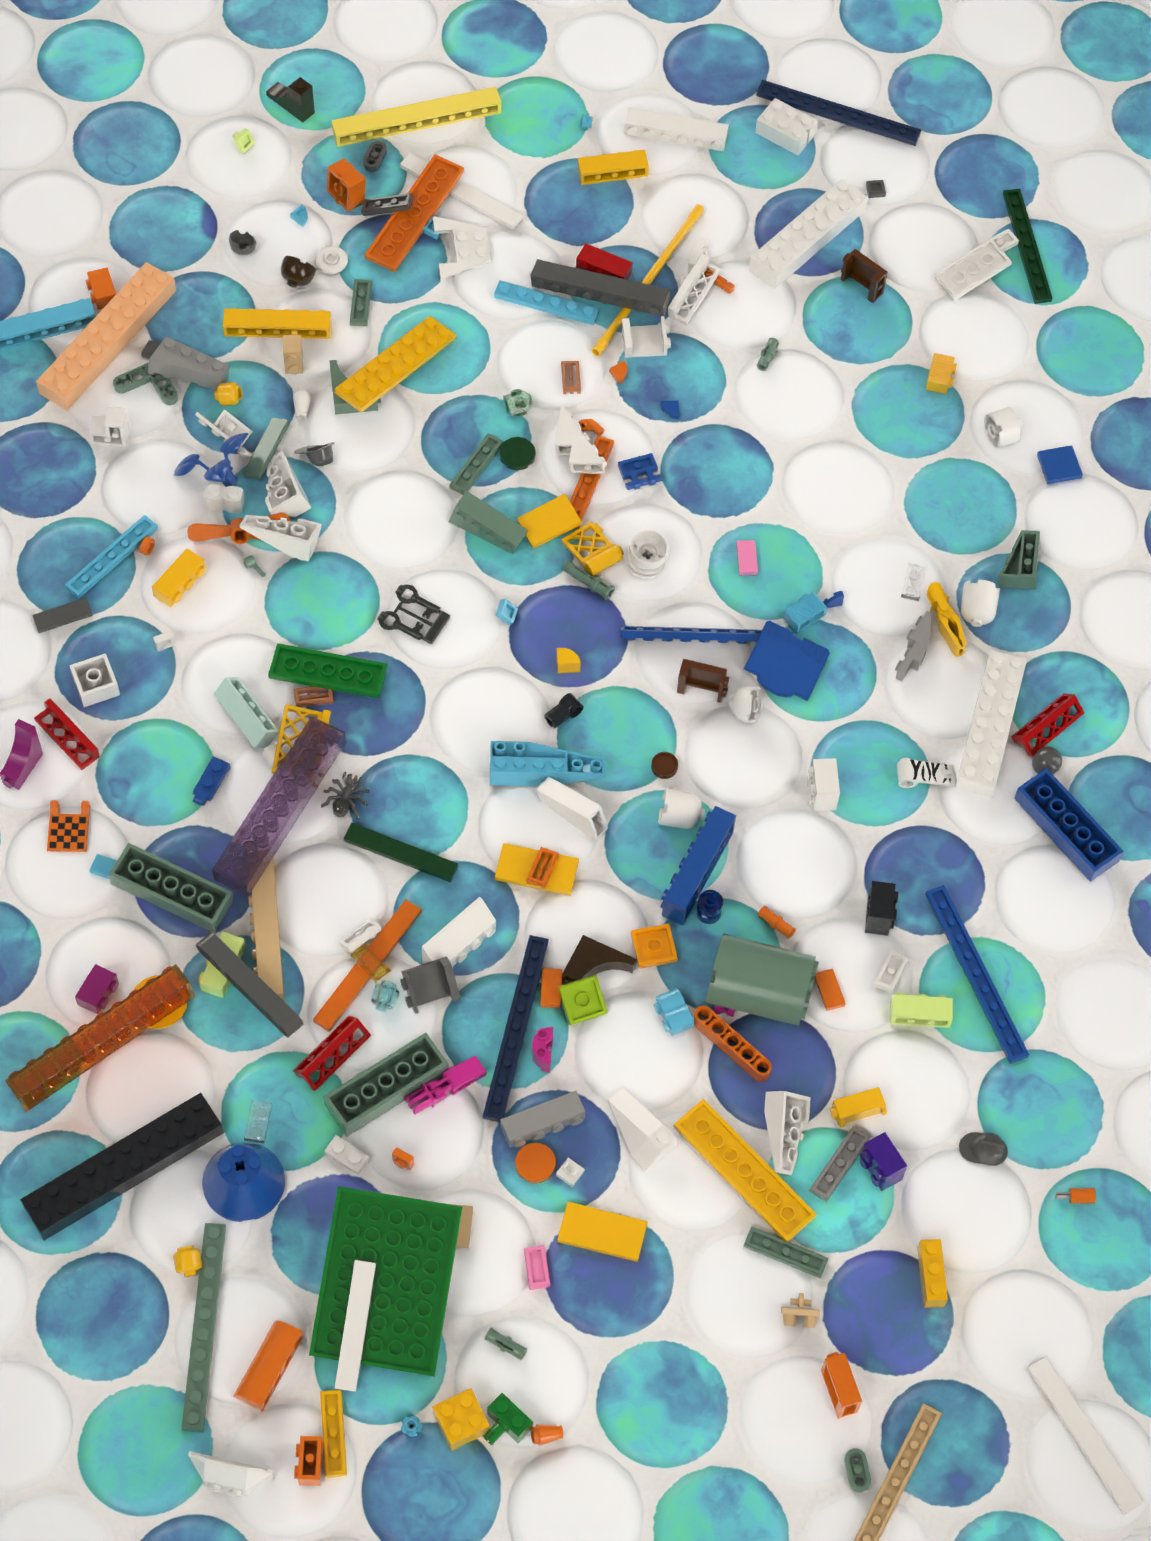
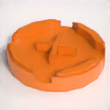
(535, 1162)

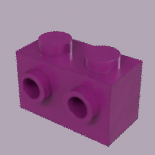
(96, 989)

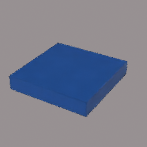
(1059, 464)

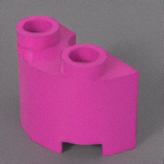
(540, 1048)

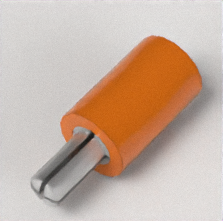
(1078, 1195)

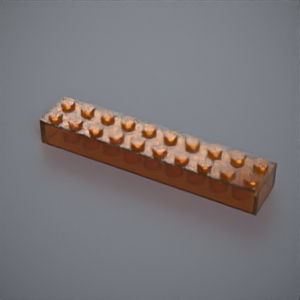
(100, 1037)

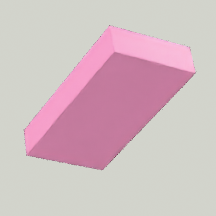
(747, 557)
(537, 1267)

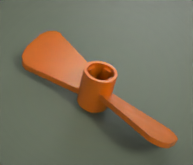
(202, 532)

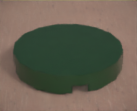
(517, 453)

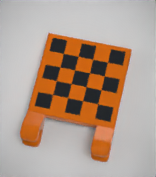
(68, 831)

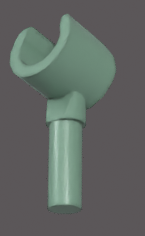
(250, 561)

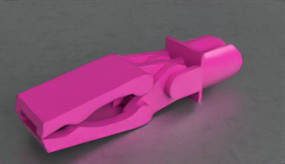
(455, 1079)

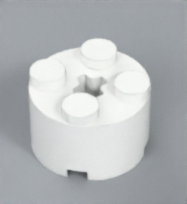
(1002, 427)

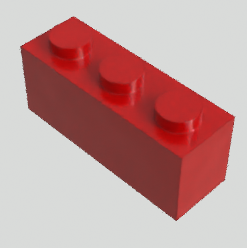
(603, 262)

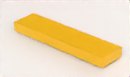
(333, 1433)

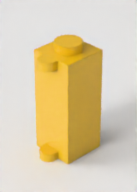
(858, 1106)

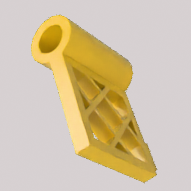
(599, 557)

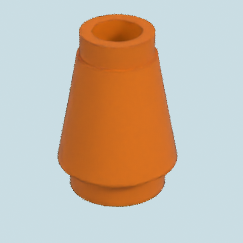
(544, 1434)

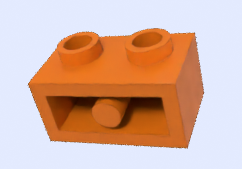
(310, 1461)

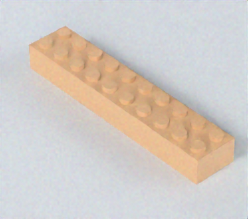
(106, 336)

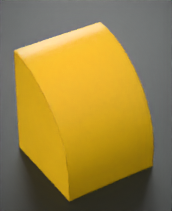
(567, 661)

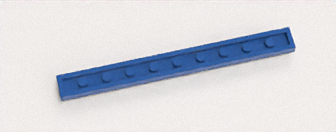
(977, 974)

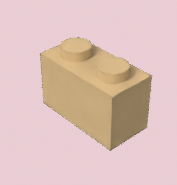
(293, 354)

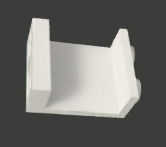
(645, 340)

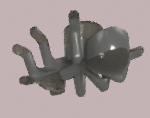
(344, 798)

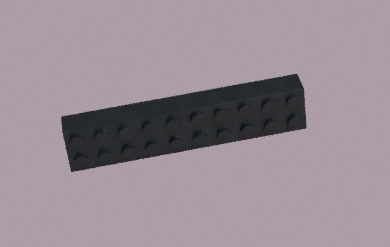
(122, 1166)

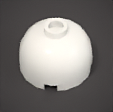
(747, 703)

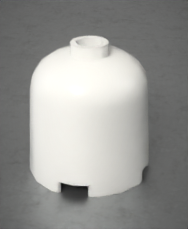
(979, 602)
(680, 809)

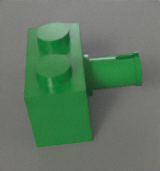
(508, 1419)

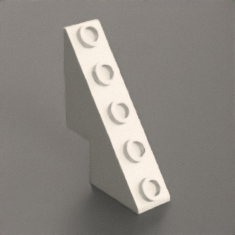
(572, 442)

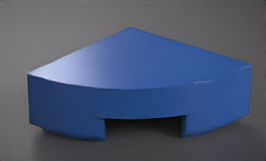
(670, 408)
(836, 600)

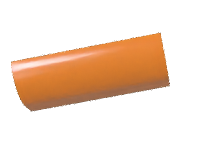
(269, 1365)

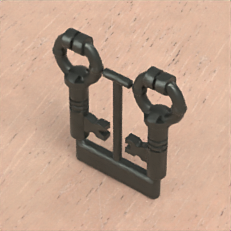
(435, 628)

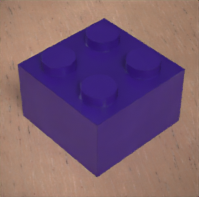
(882, 1161)

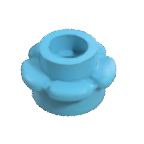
(586, 121)
(411, 1432)

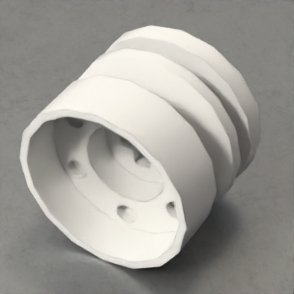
(647, 554)

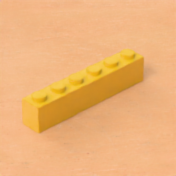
(276, 323)

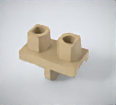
(810, 1315)

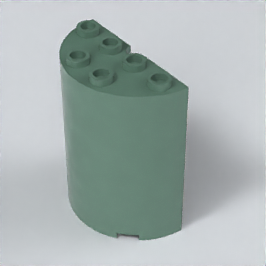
(762, 979)

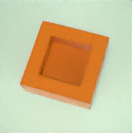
(402, 1159)

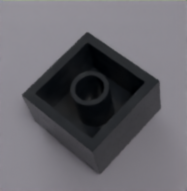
(881, 908)

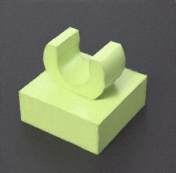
(243, 140)

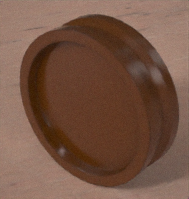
(664, 765)

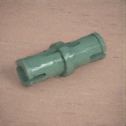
(767, 354)
(505, 1344)

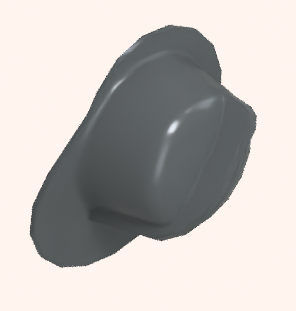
(318, 454)
(983, 1148)

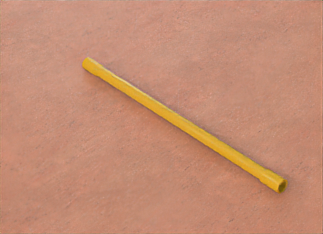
(694, 215)

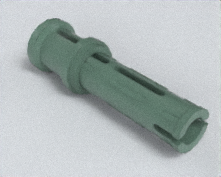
(595, 583)

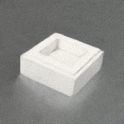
(163, 641)

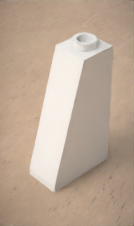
(573, 807)

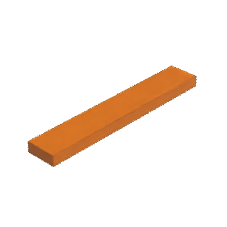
(588, 482)

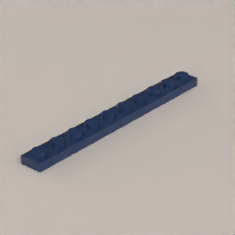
(839, 113)
(515, 1029)

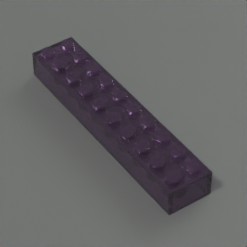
(279, 806)

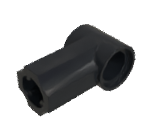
(567, 708)

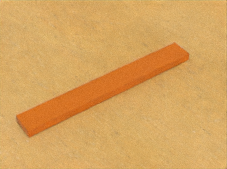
(357, 977)

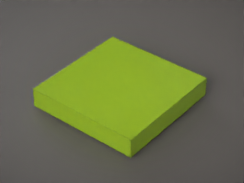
(582, 999)

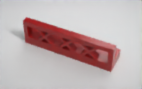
(1046, 717)
(72, 730)
(327, 1047)

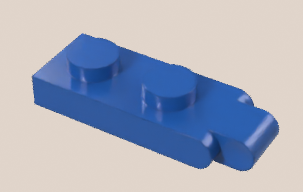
(210, 781)

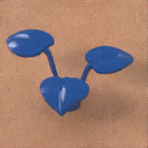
(222, 470)

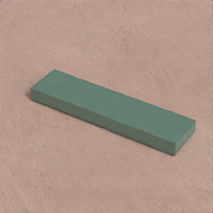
(266, 448)
(476, 464)
(785, 1252)

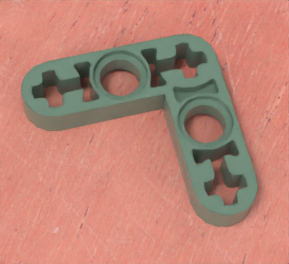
(143, 370)

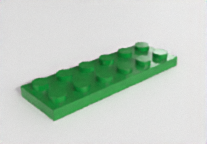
(328, 670)

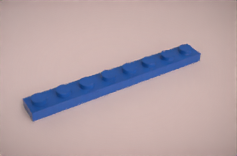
(687, 634)

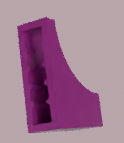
(23, 755)

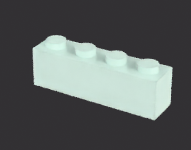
(246, 712)

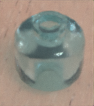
(385, 995)

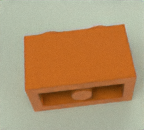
(102, 287)

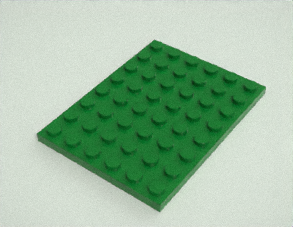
(414, 1265)

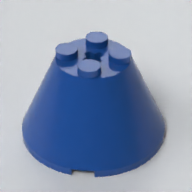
(243, 1182)

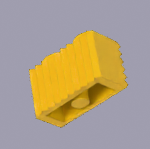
(940, 372)

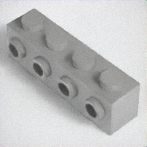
(543, 1119)

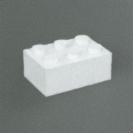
(786, 126)

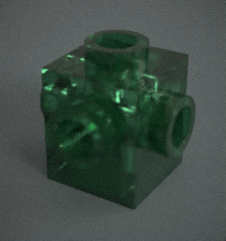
(517, 402)

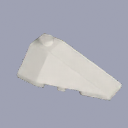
(284, 488)
(785, 1120)

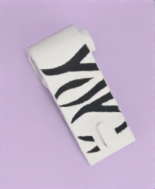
(914, 771)

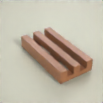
(571, 389)
(314, 698)

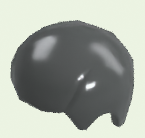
(242, 243)
(1047, 758)

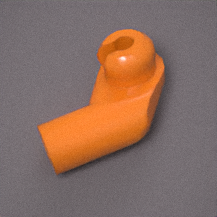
(591, 425)

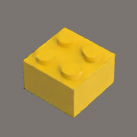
(461, 1419)

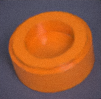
(147, 545)

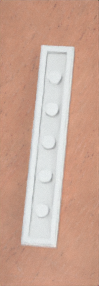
(355, 1325)

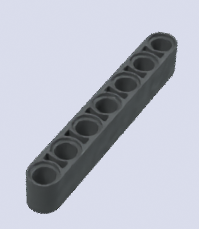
(249, 984)

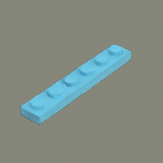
(546, 302)
(111, 557)

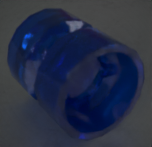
(709, 906)

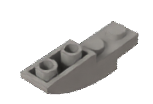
(916, 647)

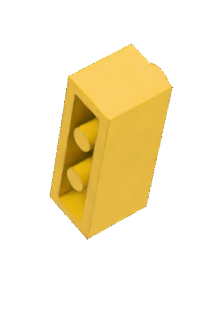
(179, 578)
(932, 1273)

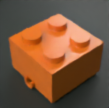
(346, 184)

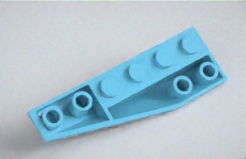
(532, 763)

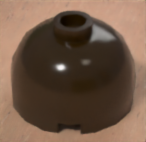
(296, 272)

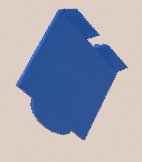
(785, 662)

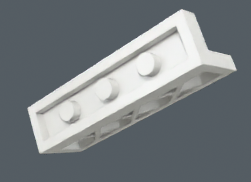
(688, 286)

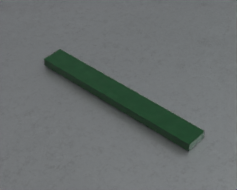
(1027, 246)

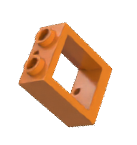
(841, 1384)

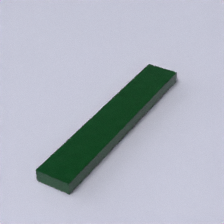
(400, 852)

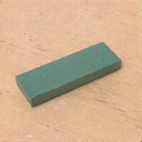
(360, 302)

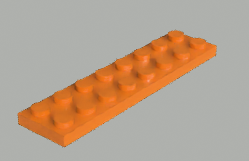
(407, 226)

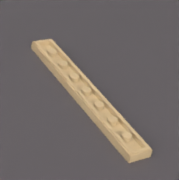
(899, 1474)

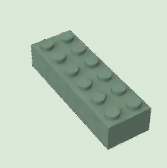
(171, 888)
(385, 1084)

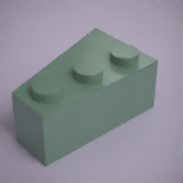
(1022, 565)

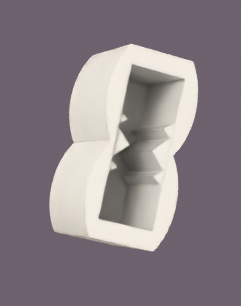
(224, 498)

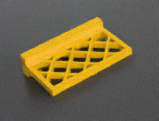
(323, 716)

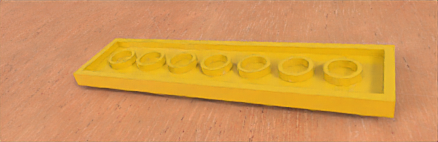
(395, 364)
(745, 1170)

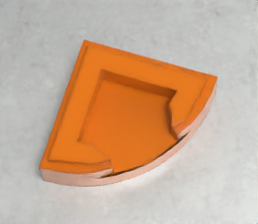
(619, 371)

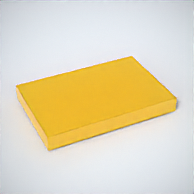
(549, 521)

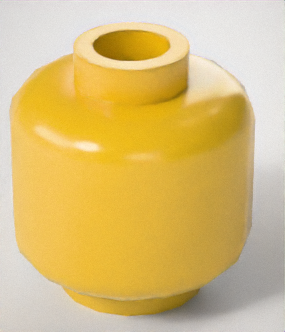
(228, 394)
(187, 1260)

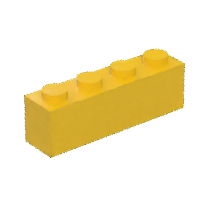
(612, 167)

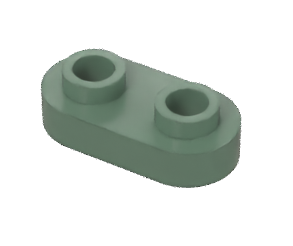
(857, 1471)

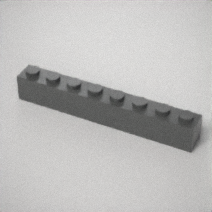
(600, 288)

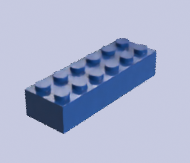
(1068, 824)
(698, 865)

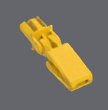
(946, 619)

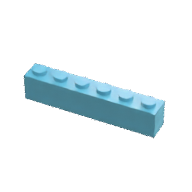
(46, 323)

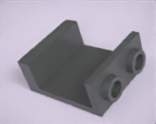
(429, 983)

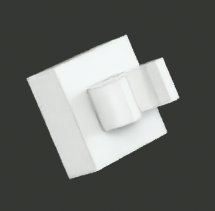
(570, 1172)

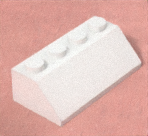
(461, 934)

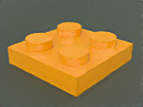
(654, 946)

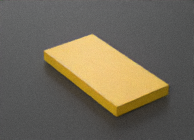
(517, 862)
(602, 1231)

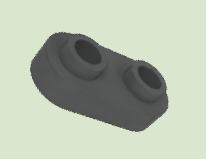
(373, 159)

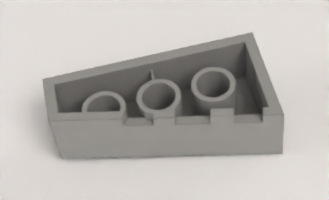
(187, 364)

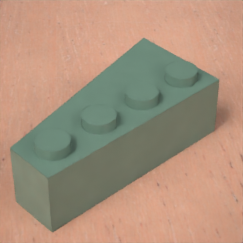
(487, 523)

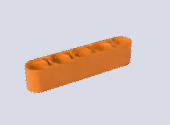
(734, 1052)

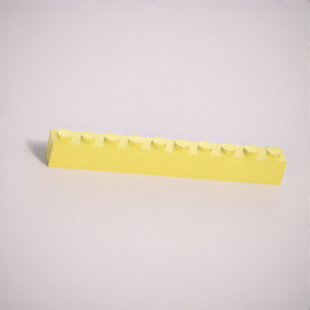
(416, 116)

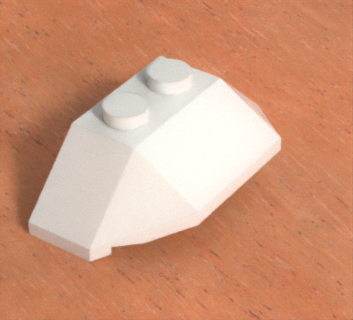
(229, 1475)

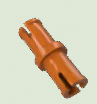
(776, 922)

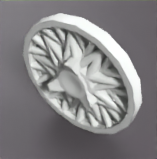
(331, 260)

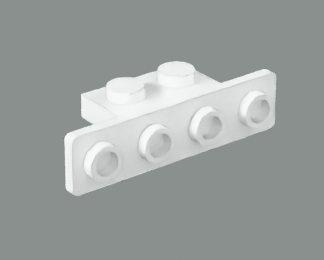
(227, 426)

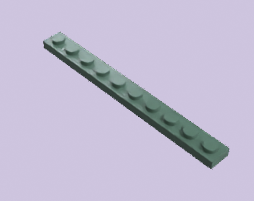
(204, 1328)

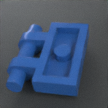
(637, 467)

